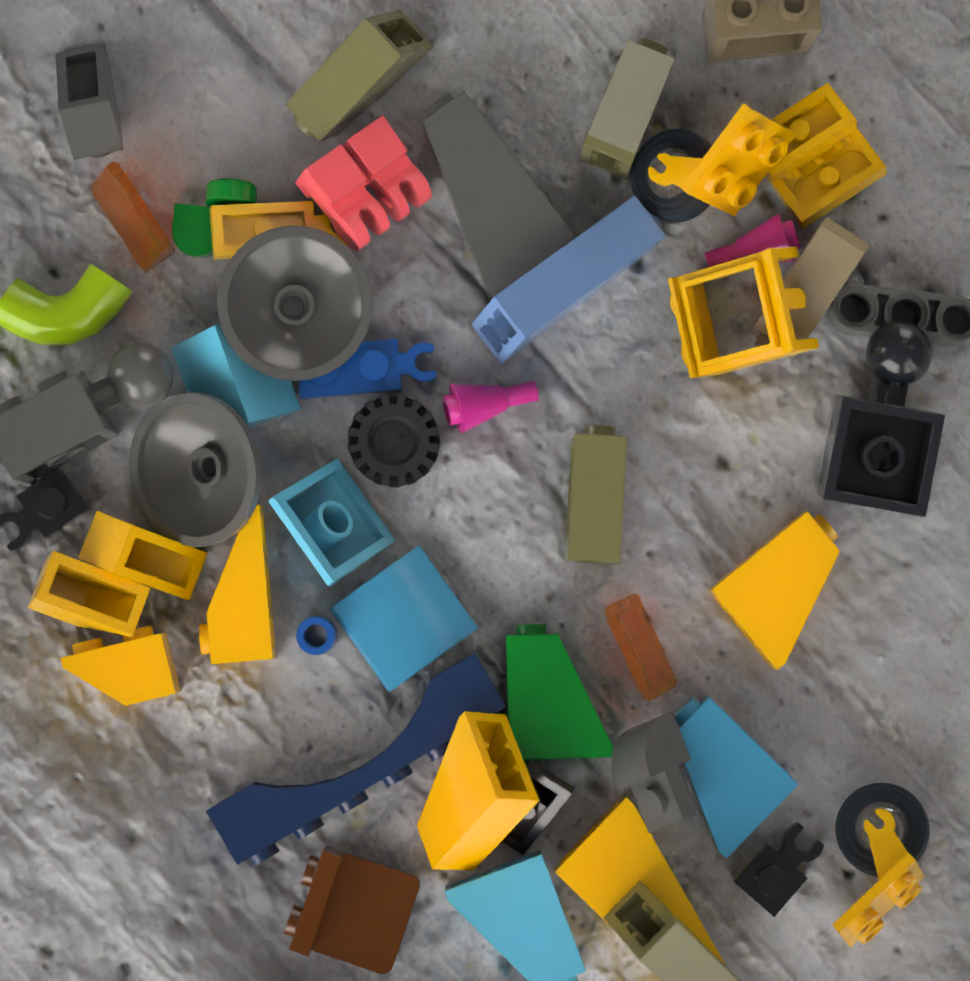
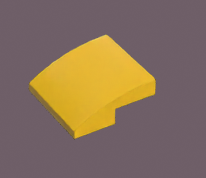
(825, 158)

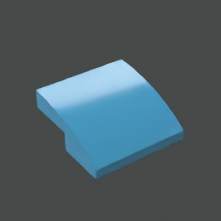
(403, 618)

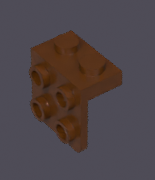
(352, 910)

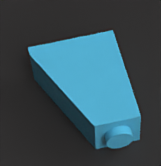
(521, 918)

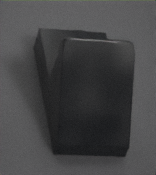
(551, 794)

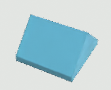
(214, 369)
(332, 522)

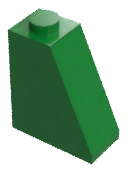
(548, 701)

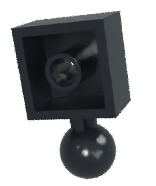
(897, 357)

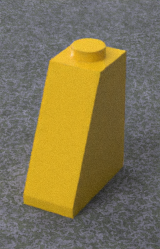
(779, 585)
(476, 793)

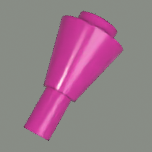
(770, 234)
(474, 404)

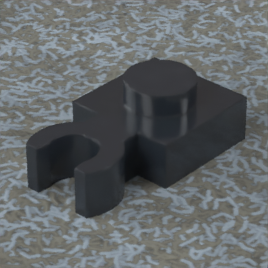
(47, 506)
(773, 875)

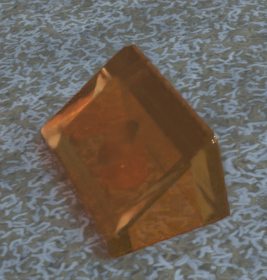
(131, 217)
(640, 647)

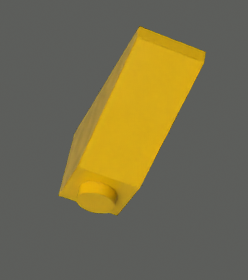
(241, 608)

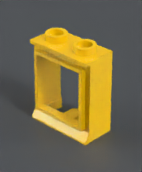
(695, 323)

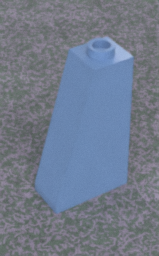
(567, 279)

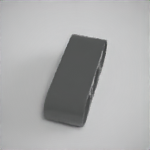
(879, 303)

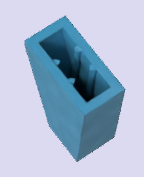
(729, 774)

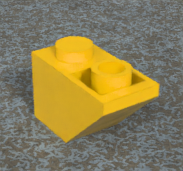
(129, 670)

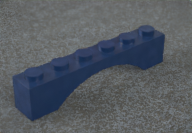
(266, 813)

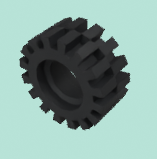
(385, 410)

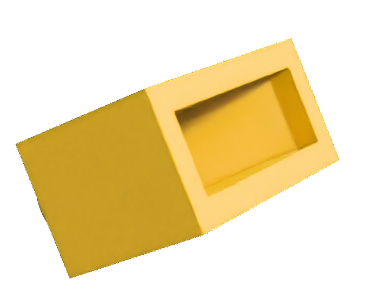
(142, 555)
(88, 596)

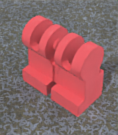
(341, 177)

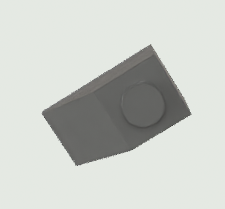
(88, 102)

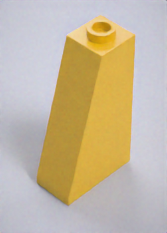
(617, 857)

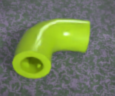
(62, 317)

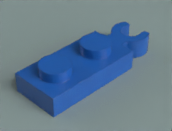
(370, 370)

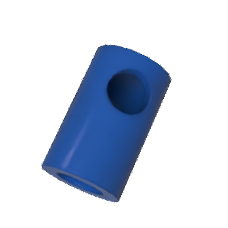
(302, 635)

